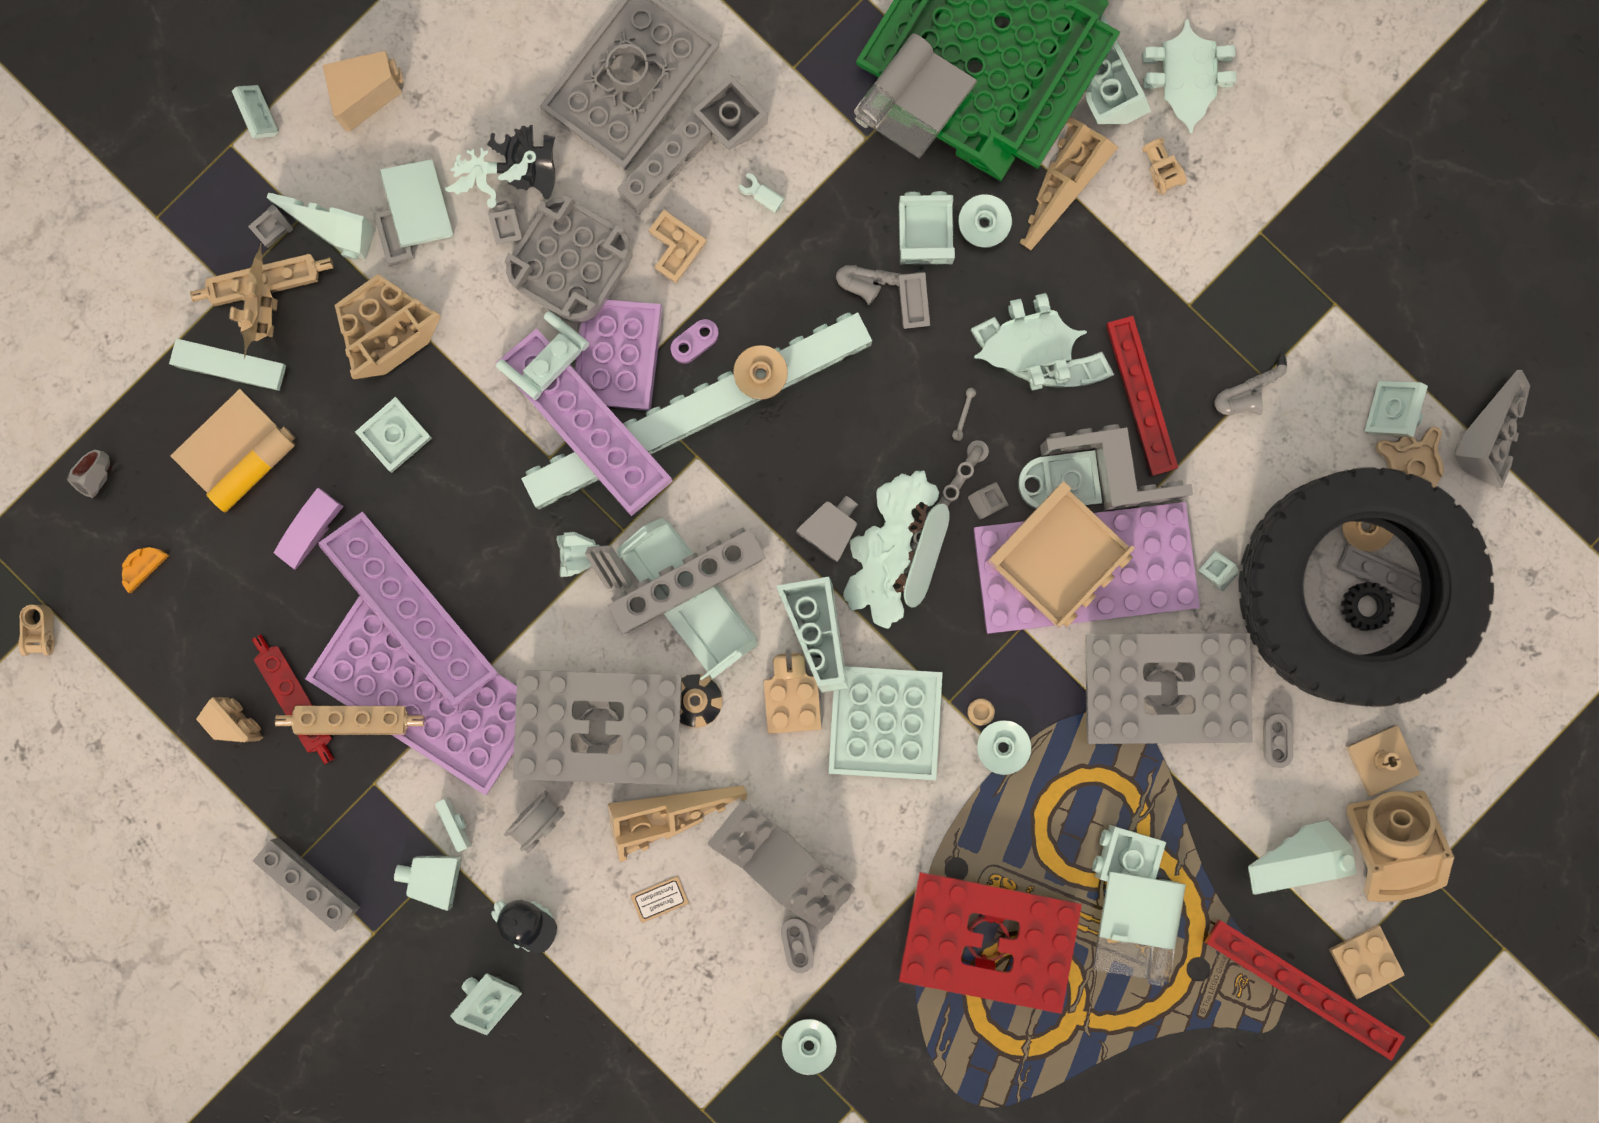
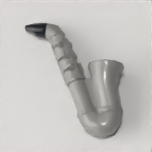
(861, 280)
(1239, 398)

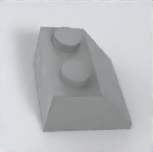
(731, 113)

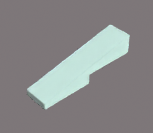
(227, 364)

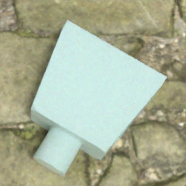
(431, 879)

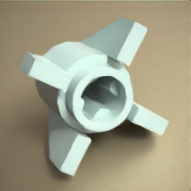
(572, 553)

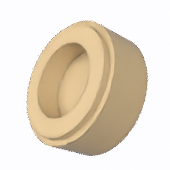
(980, 712)

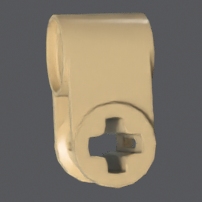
(36, 632)

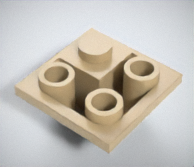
(225, 721)

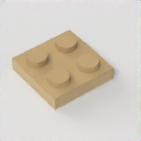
(1366, 962)

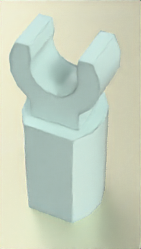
(763, 194)

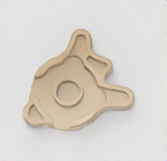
(1415, 457)

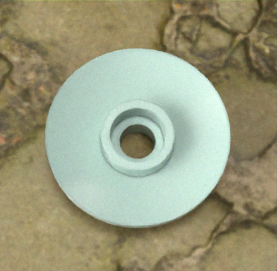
(990, 209)
(1018, 747)
(812, 1060)

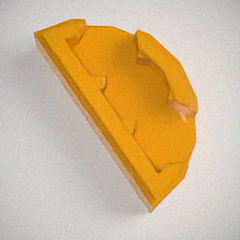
(140, 565)

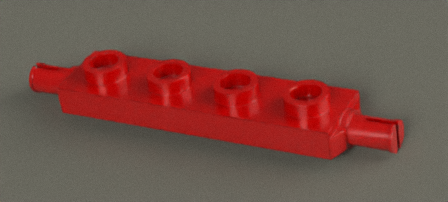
(288, 692)

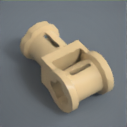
(1164, 170)

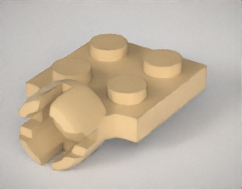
(791, 697)

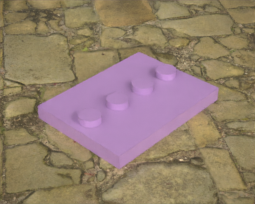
(621, 353)

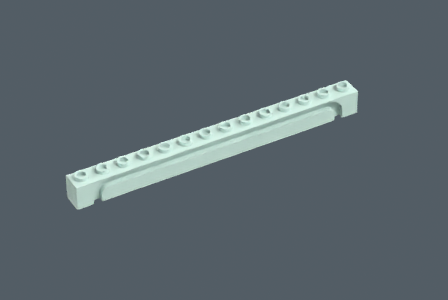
(703, 407)

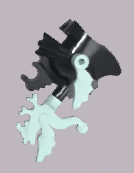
(524, 165)

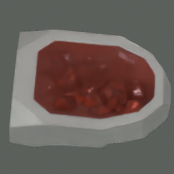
(90, 473)

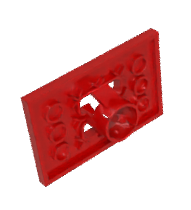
(1039, 952)

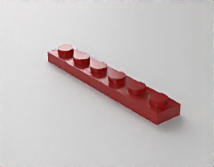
(1142, 396)

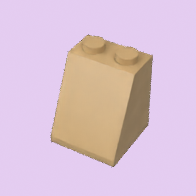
(361, 87)

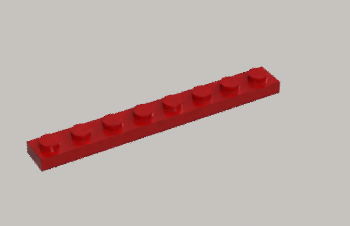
(1304, 989)

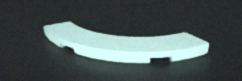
(1082, 370)

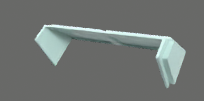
(704, 622)

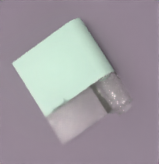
(1139, 927)

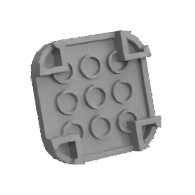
(569, 259)

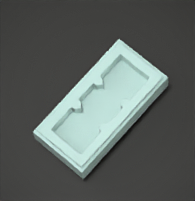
(255, 111)
(454, 824)

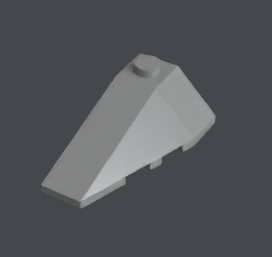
(1489, 438)

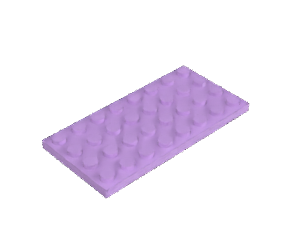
(1152, 582)
(373, 669)

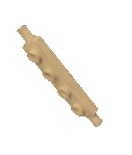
(275, 275)
(350, 720)

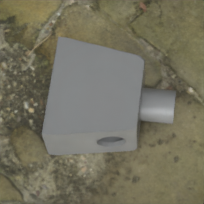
(830, 528)

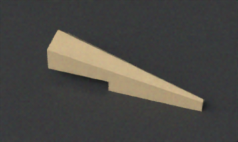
(1078, 161)
(649, 819)

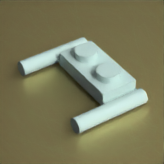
(550, 361)

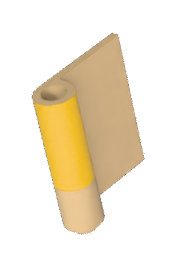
(233, 450)

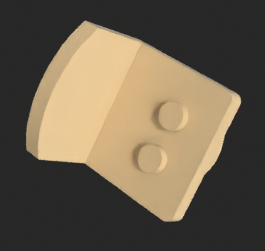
(1400, 846)

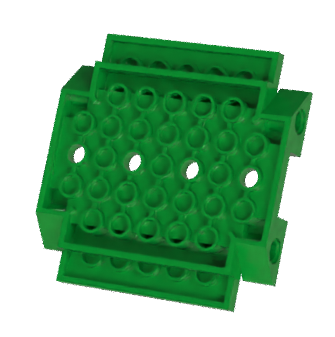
(1028, 74)

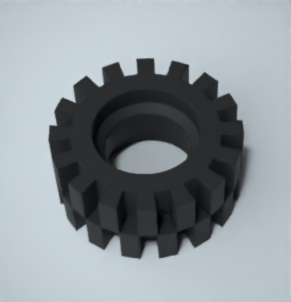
(1383, 602)

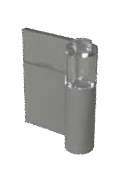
(914, 96)

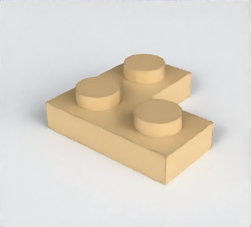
(682, 242)

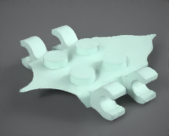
(1189, 73)
(1032, 343)

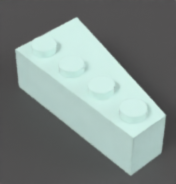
(816, 624)

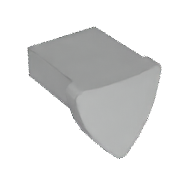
(271, 226)

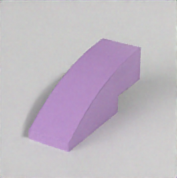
(307, 528)

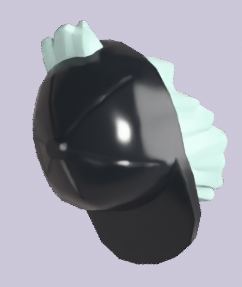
(525, 924)

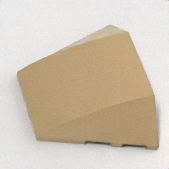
(382, 327)

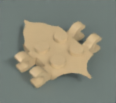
(258, 305)

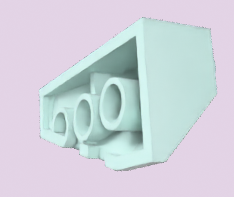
(1115, 91)
(341, 229)
(1308, 857)

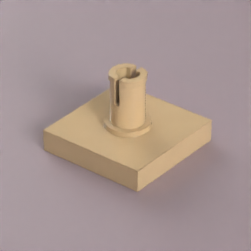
(1383, 760)

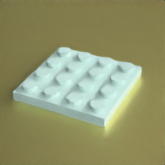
(886, 724)

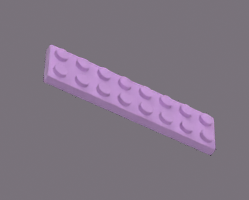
(593, 431)
(408, 609)

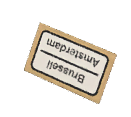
(659, 899)

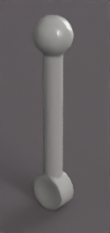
(958, 434)

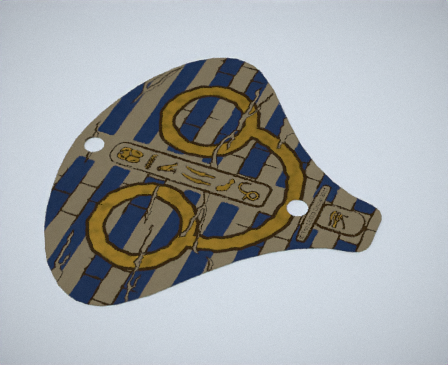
(1040, 838)

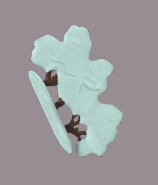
(888, 551)

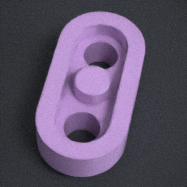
(696, 342)

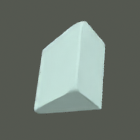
(1219, 570)

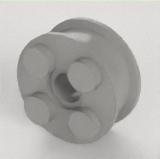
(535, 822)

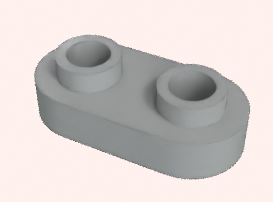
(1278, 740)
(797, 944)

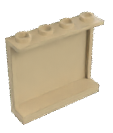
(1061, 556)

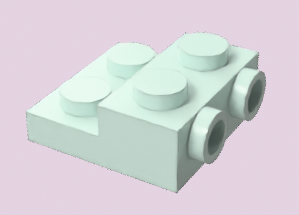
(1128, 854)

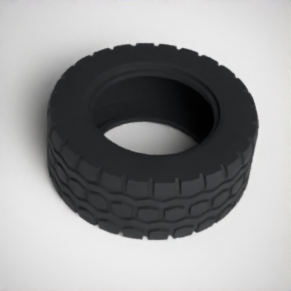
(1452, 575)

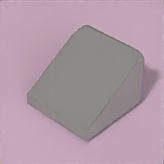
(987, 500)

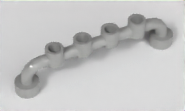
(976, 453)

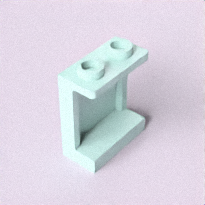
(926, 228)

